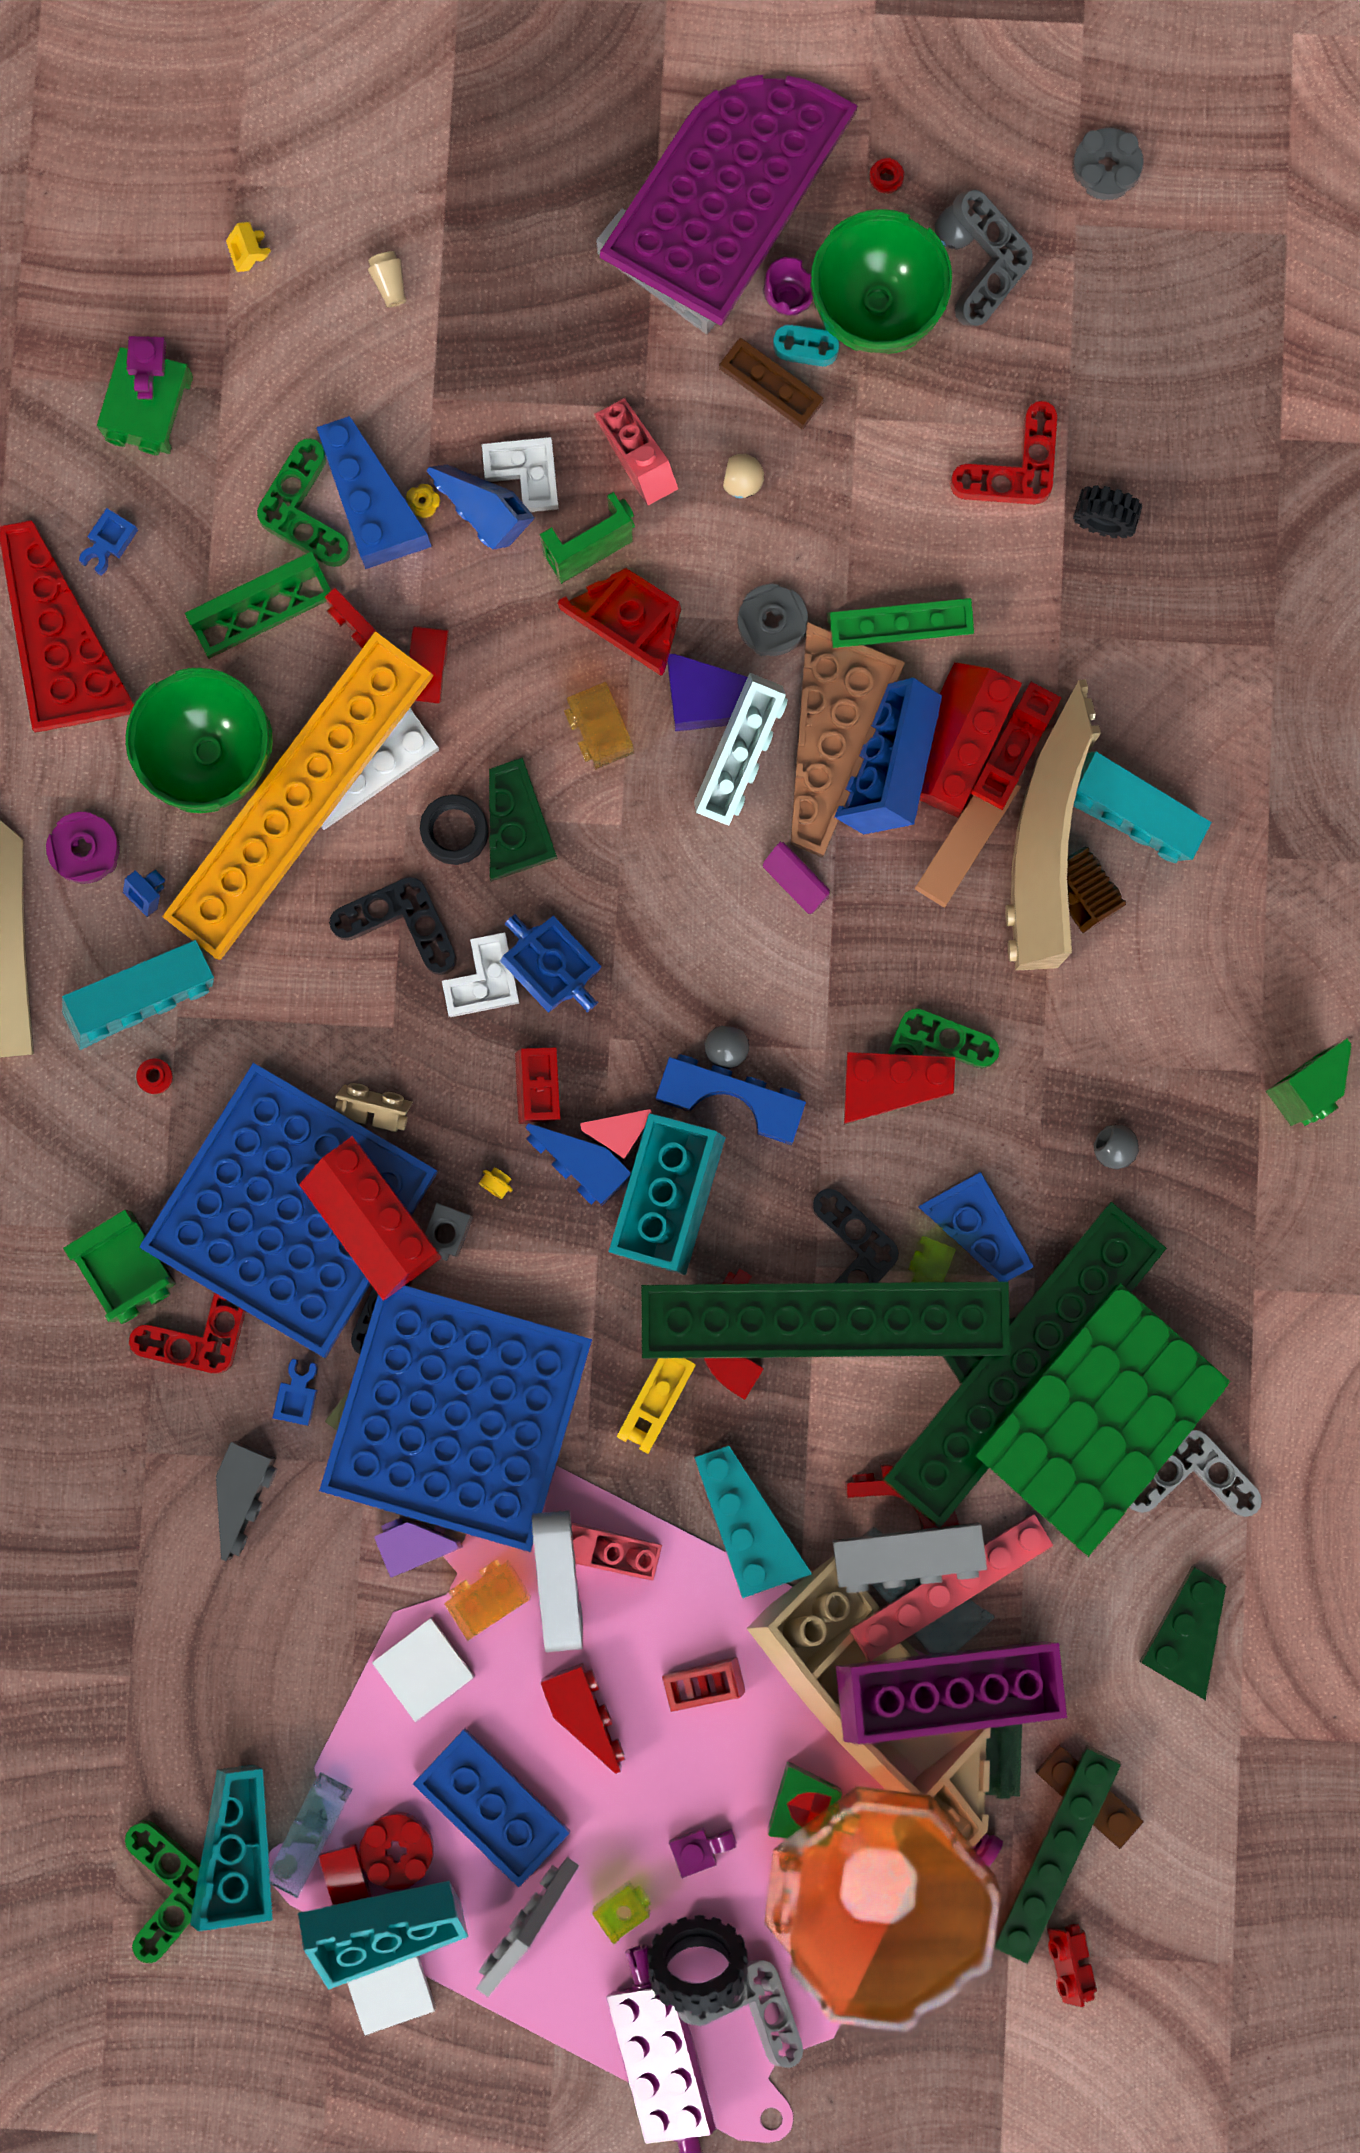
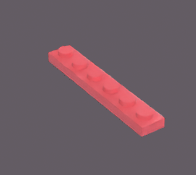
(933, 1600)

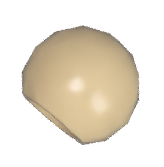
(743, 476)

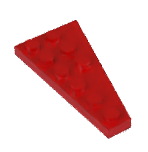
(60, 655)

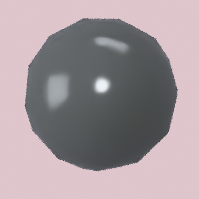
(951, 231)
(726, 1046)
(1116, 1146)

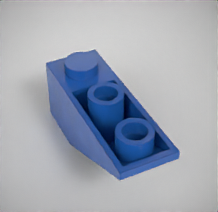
(488, 507)
(588, 1163)

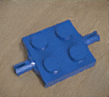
(550, 963)

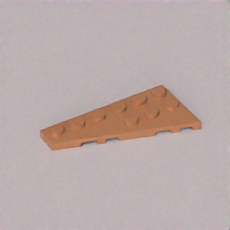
(836, 717)

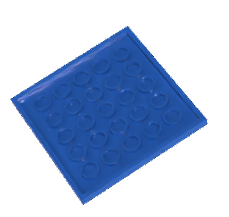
(251, 1228)
(456, 1416)

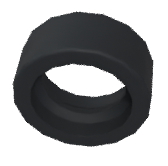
(444, 804)

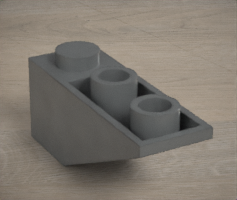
(238, 1490)

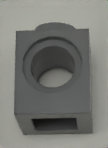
(461, 1223)

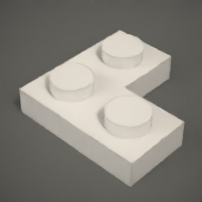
(531, 463)
(490, 987)

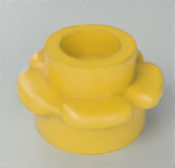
(429, 507)
(496, 1182)

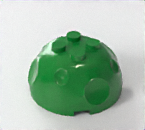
(881, 281)
(198, 740)

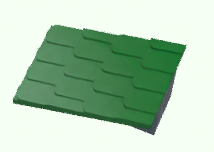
(1103, 1419)

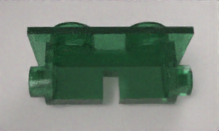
(1004, 1754)

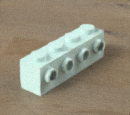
(740, 748)

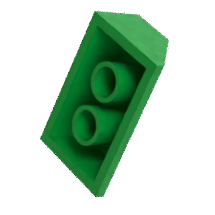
(1313, 1087)

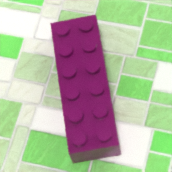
(950, 1692)

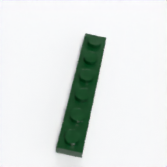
(1057, 1854)

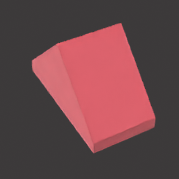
(618, 1132)

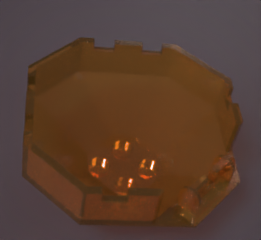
(882, 1908)

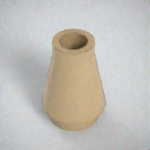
(388, 277)

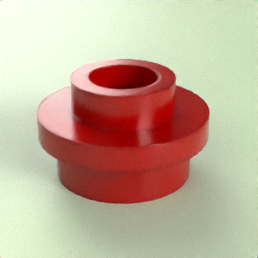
(888, 166)
(164, 1080)

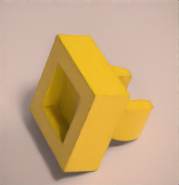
(244, 246)

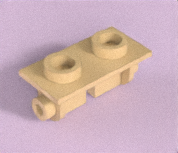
(388, 1107)

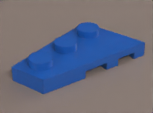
(980, 1226)

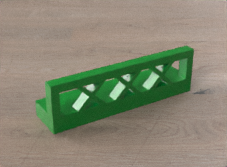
(252, 594)
(901, 623)

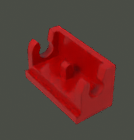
(537, 1085)

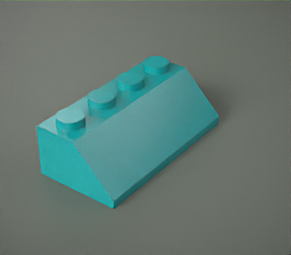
(667, 1193)

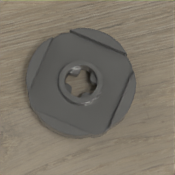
(1109, 143)
(779, 601)

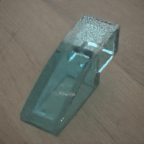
(309, 1834)

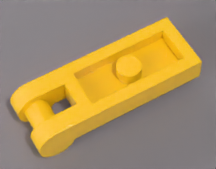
(656, 1400)

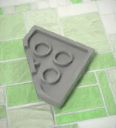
(525, 1926)

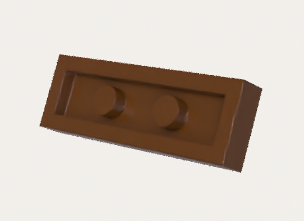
(771, 383)
(1115, 1818)

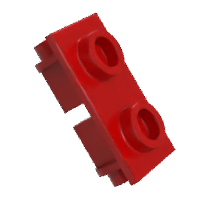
(1074, 1982)

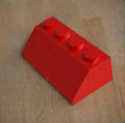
(967, 725)
(369, 1218)

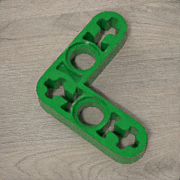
(292, 516)
(918, 1042)
(179, 1897)

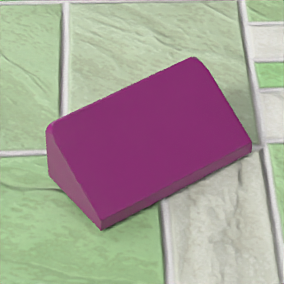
(796, 878)

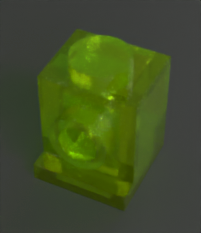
(932, 1262)
(606, 1911)

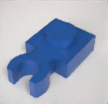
(110, 536)
(296, 1400)

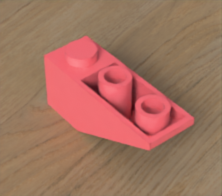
(637, 451)
(614, 1552)

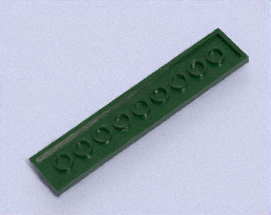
(825, 1320)
(942, 1460)

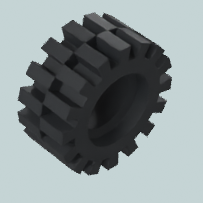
(1107, 512)

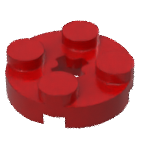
(382, 1867)

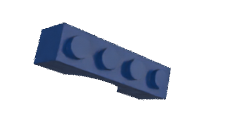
(688, 1084)

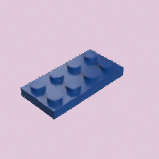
(491, 1807)

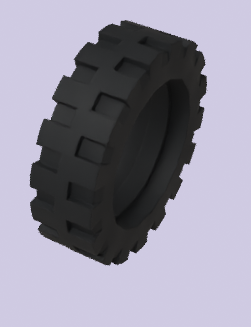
(704, 1995)

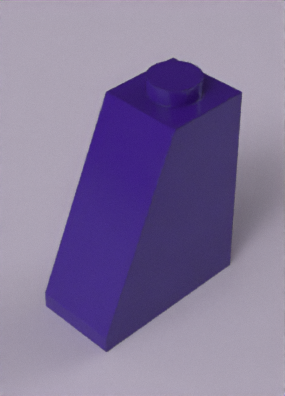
(702, 693)

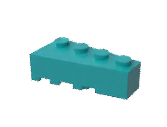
(1139, 809)
(136, 994)
(749, 1530)
(235, 1859)
(380, 1931)

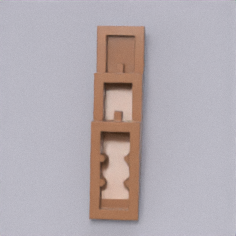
(961, 849)

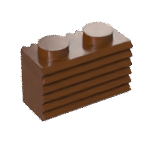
(1090, 892)

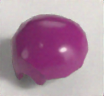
(788, 286)

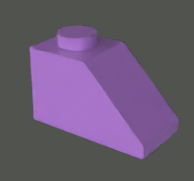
(412, 1545)

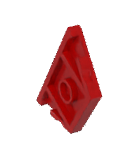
(629, 616)

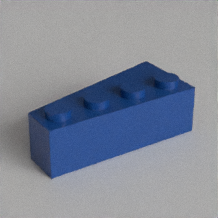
(373, 505)
(894, 760)

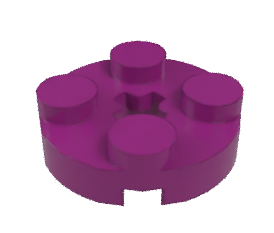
(66, 836)

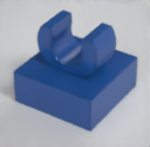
(144, 892)

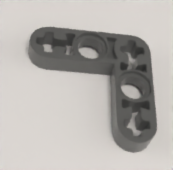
(1000, 261)

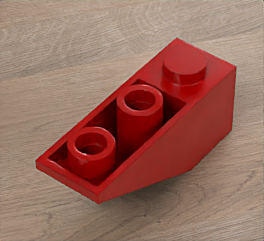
(577, 1710)

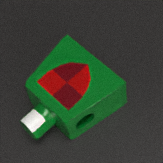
(800, 1800)

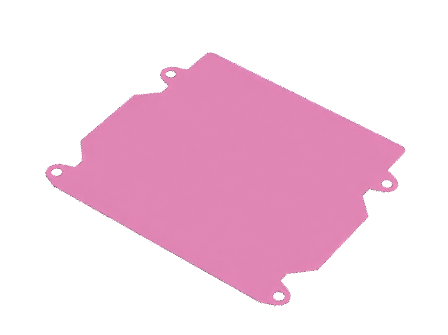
(680, 1774)

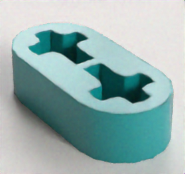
(806, 337)

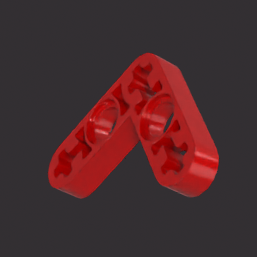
(1018, 476)
(199, 1345)

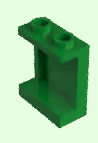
(142, 421)
(592, 545)
(118, 1269)

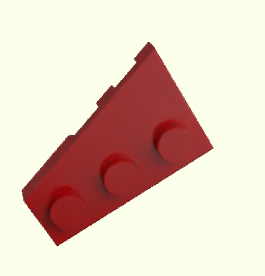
(893, 1081)

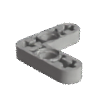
(1200, 1465)
(750, 1996)

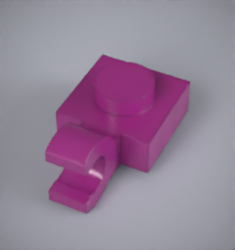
(145, 361)
(696, 1851)

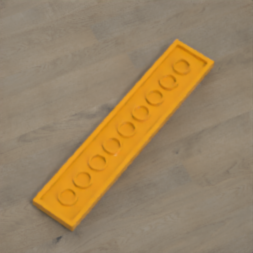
(297, 796)

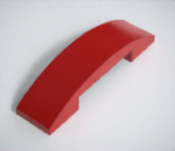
(1016, 745)

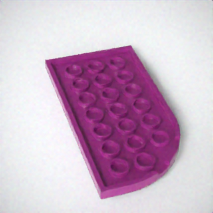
(727, 189)

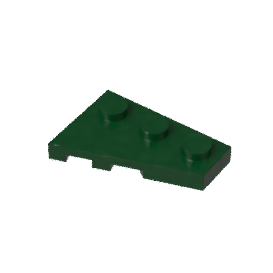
(516, 822)
(1188, 1634)

